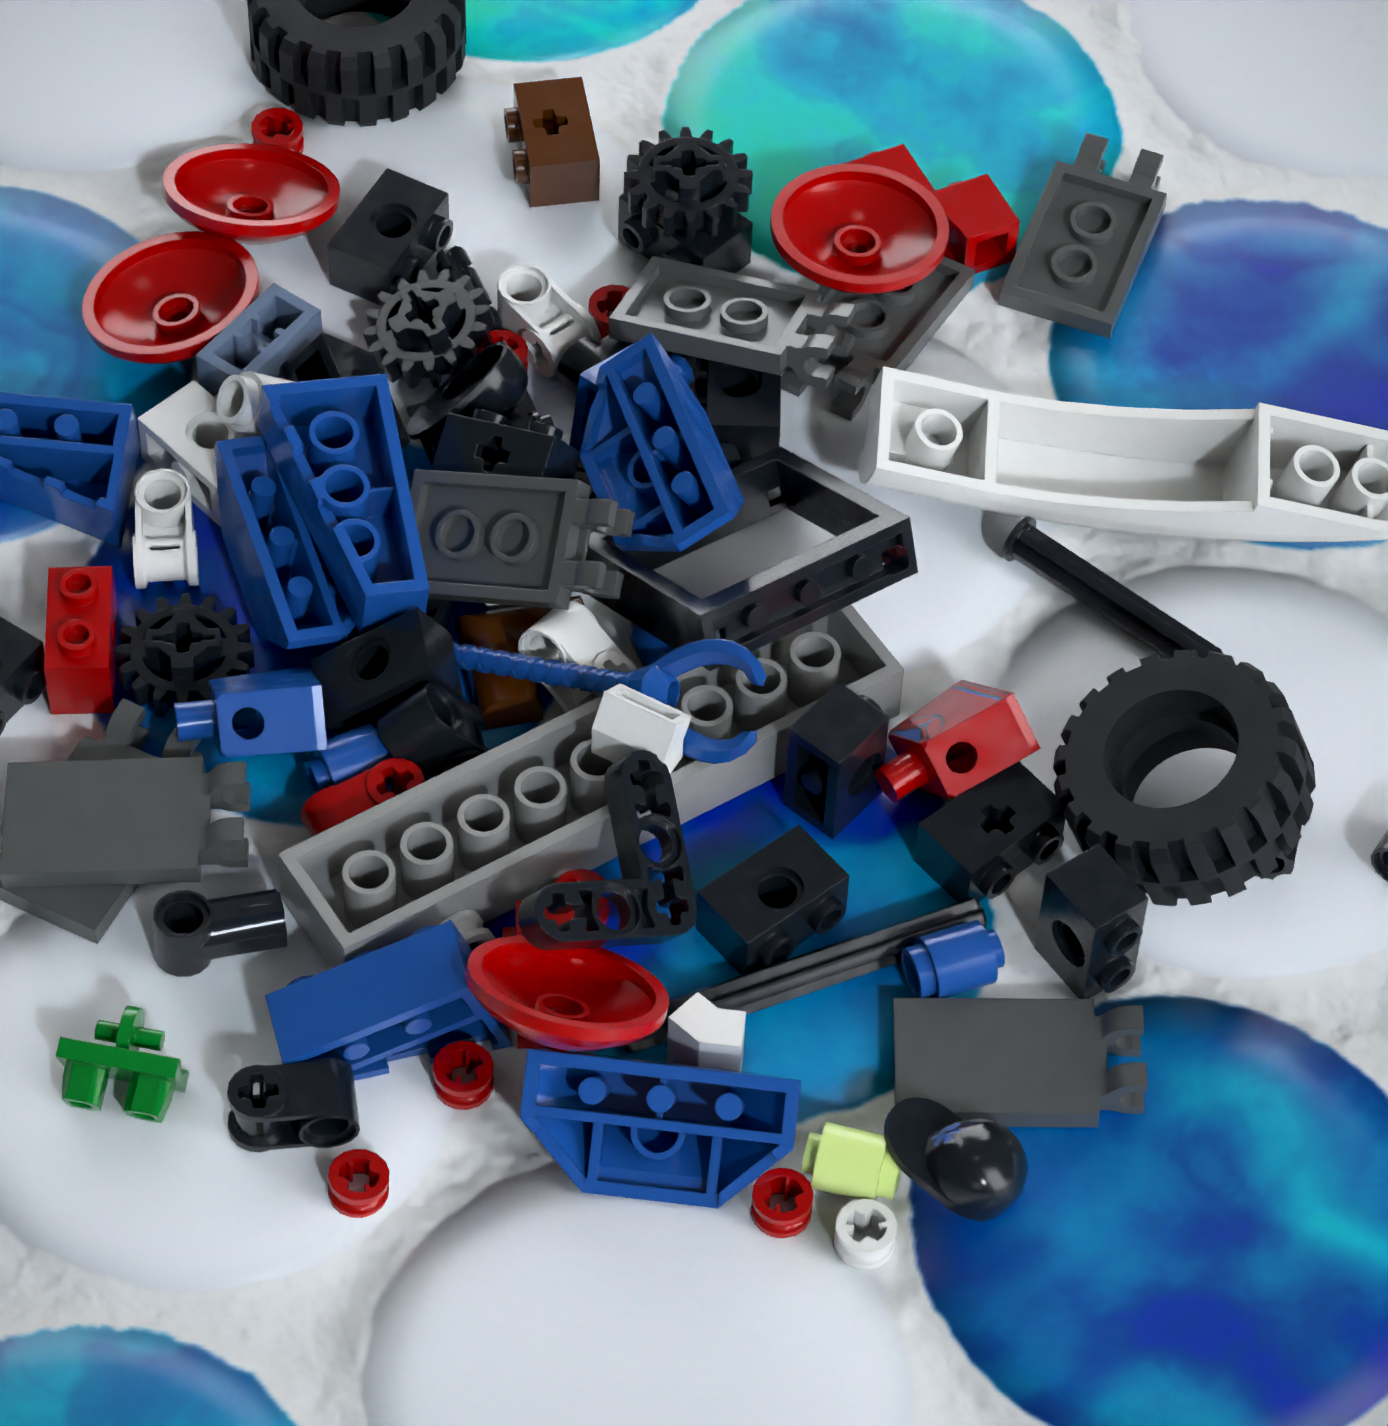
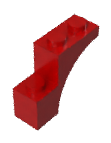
(979, 218)

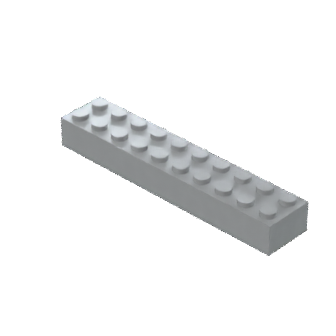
(541, 803)

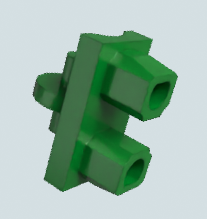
(150, 1075)

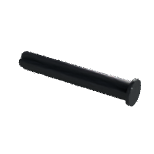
(1101, 592)

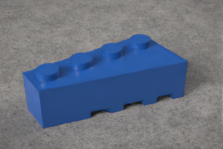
(350, 482)

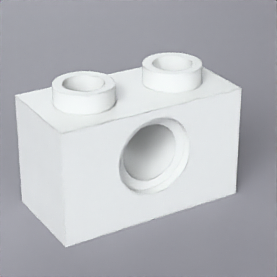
(182, 437)

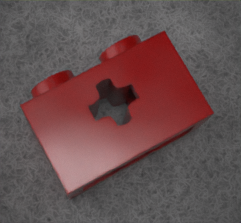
(81, 640)

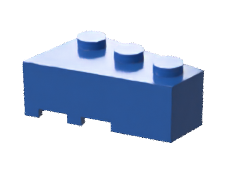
(69, 460)
(385, 1006)

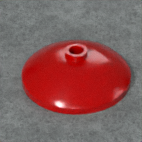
(251, 192)
(859, 228)
(169, 296)
(566, 996)

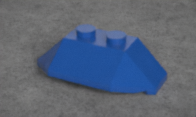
(656, 452)
(273, 551)
(657, 1125)

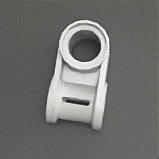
(541, 315)
(164, 538)
(573, 638)

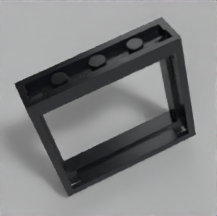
(786, 593)

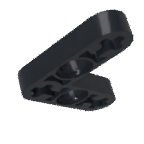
(634, 893)

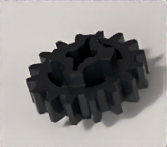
(687, 183)
(428, 327)
(179, 651)

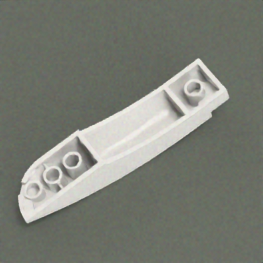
(1129, 468)

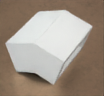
(637, 722)
(706, 1035)

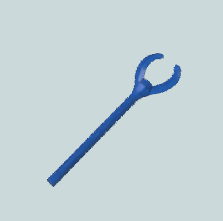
(654, 680)

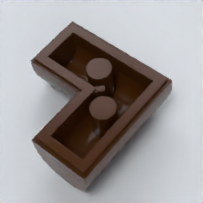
(501, 698)

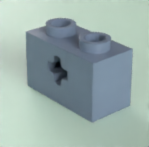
(260, 339)

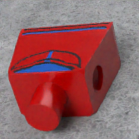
(956, 742)

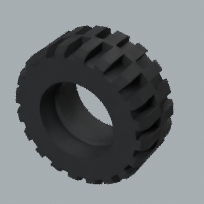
(357, 70)
(1167, 711)

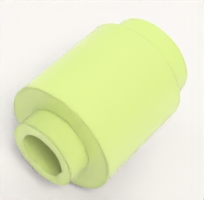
(851, 1163)

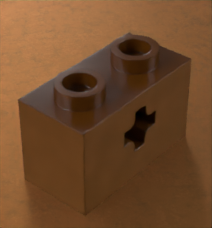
(554, 142)

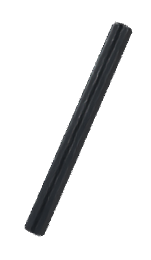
(821, 967)

